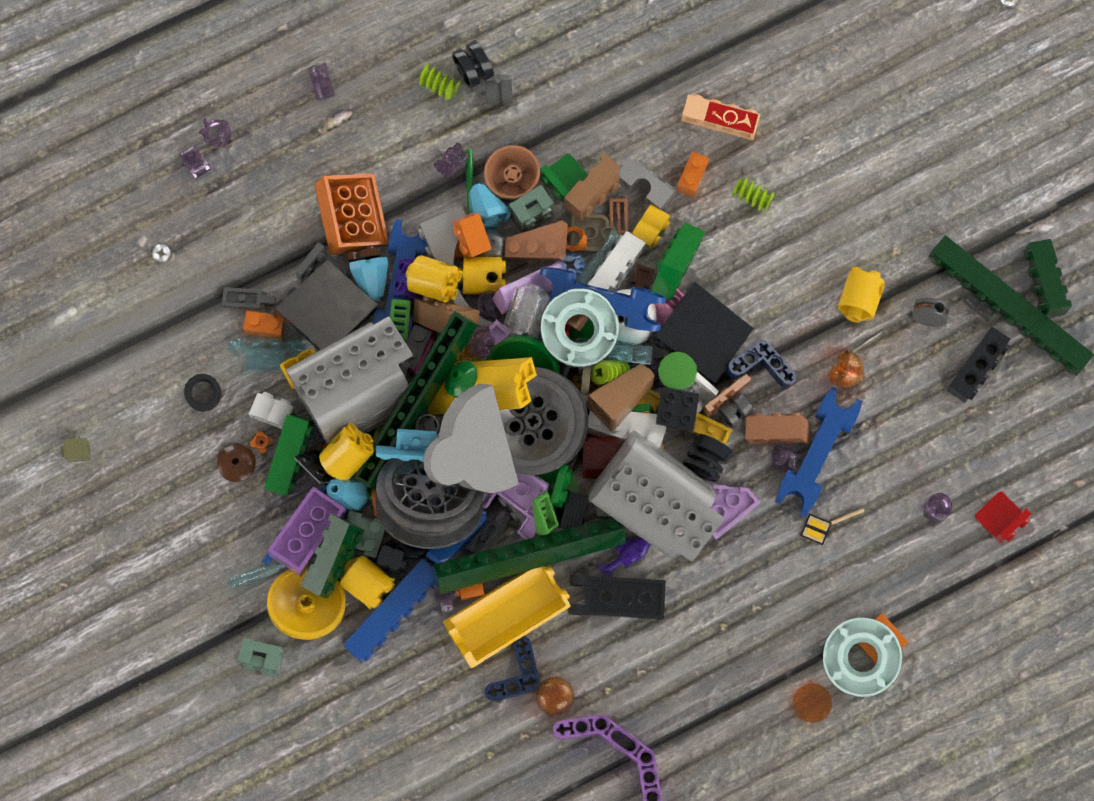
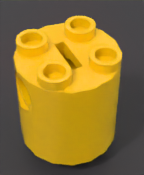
(475, 275)
(433, 279)
(861, 295)
(346, 453)
(366, 581)

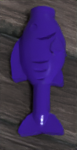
(629, 553)

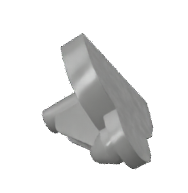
(472, 445)

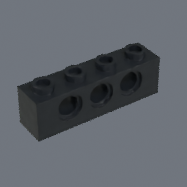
(992, 339)

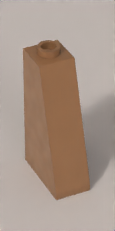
(620, 396)

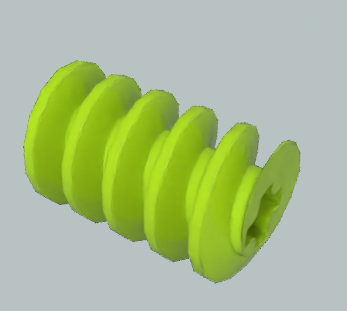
(438, 83)
(753, 194)
(607, 371)

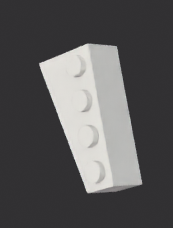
(618, 262)
(641, 422)

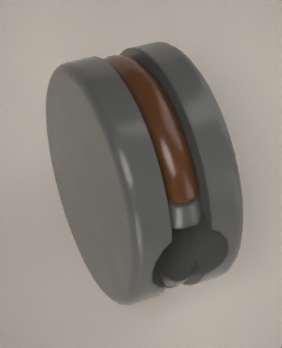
(930, 312)

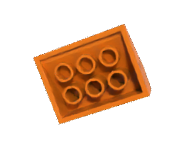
(351, 212)

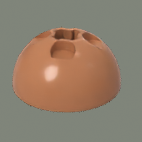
(509, 164)

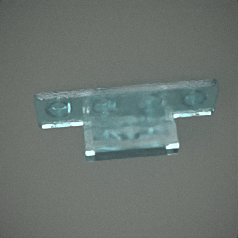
(627, 352)
(265, 355)

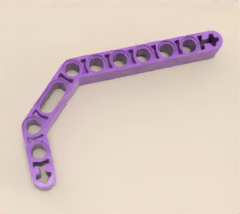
(634, 755)

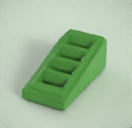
(405, 304)
(544, 519)

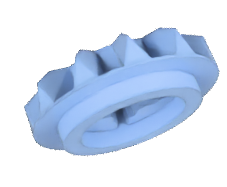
(579, 263)

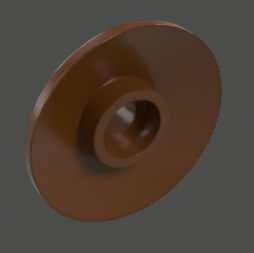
(243, 469)

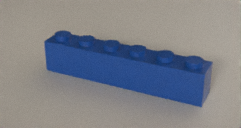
(391, 611)

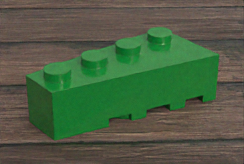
(677, 259)
(291, 443)

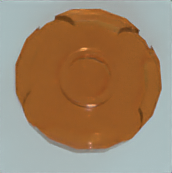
(812, 703)

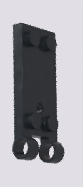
(627, 597)

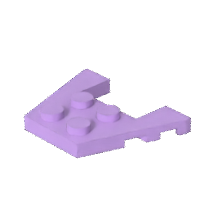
(521, 498)

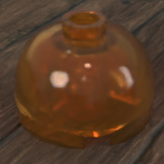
(848, 370)
(555, 696)

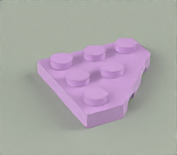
(733, 505)

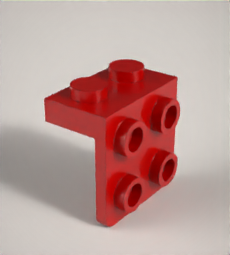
(1002, 517)

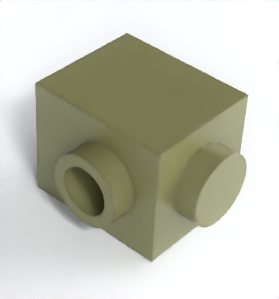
(76, 449)

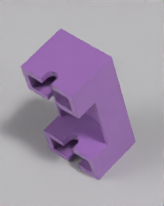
(303, 532)

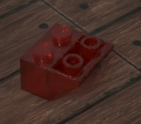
(597, 455)

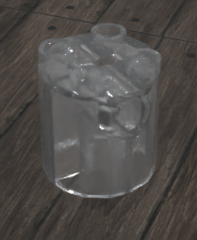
(526, 310)

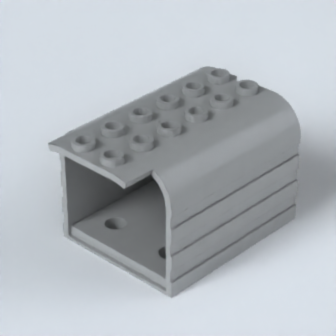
(353, 379)
(655, 497)

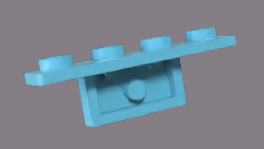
(409, 445)

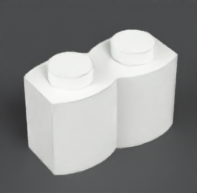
(270, 410)

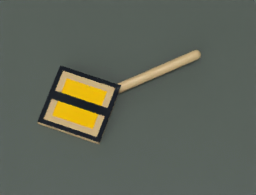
(818, 528)

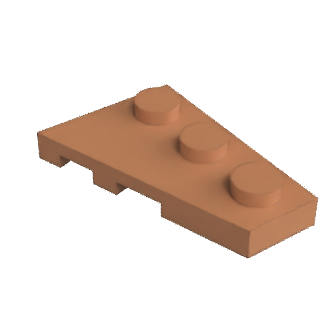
(725, 395)

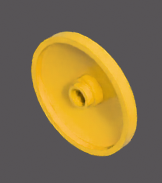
(302, 612)

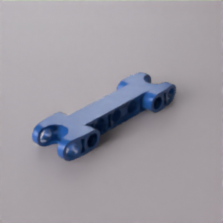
(404, 248)
(632, 306)
(804, 482)

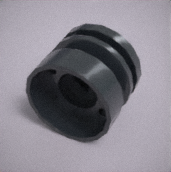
(708, 455)

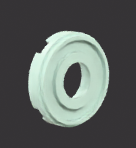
(584, 303)
(836, 657)

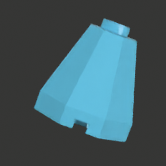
(488, 205)
(370, 276)
(349, 493)

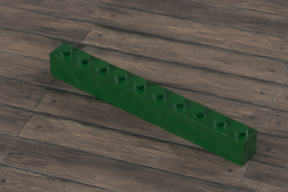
(1010, 305)
(421, 390)
(528, 554)

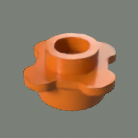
(260, 436)

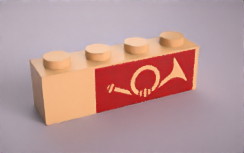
(720, 117)

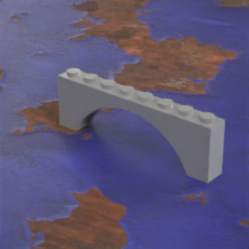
(442, 245)

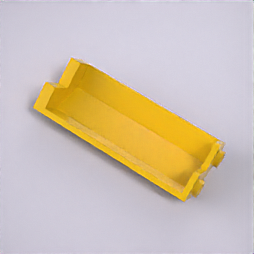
(505, 376)
(506, 614)

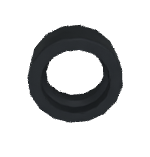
(202, 378)

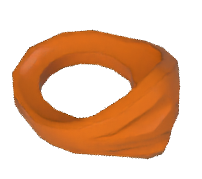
(583, 242)

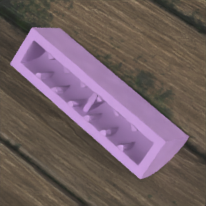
(504, 294)

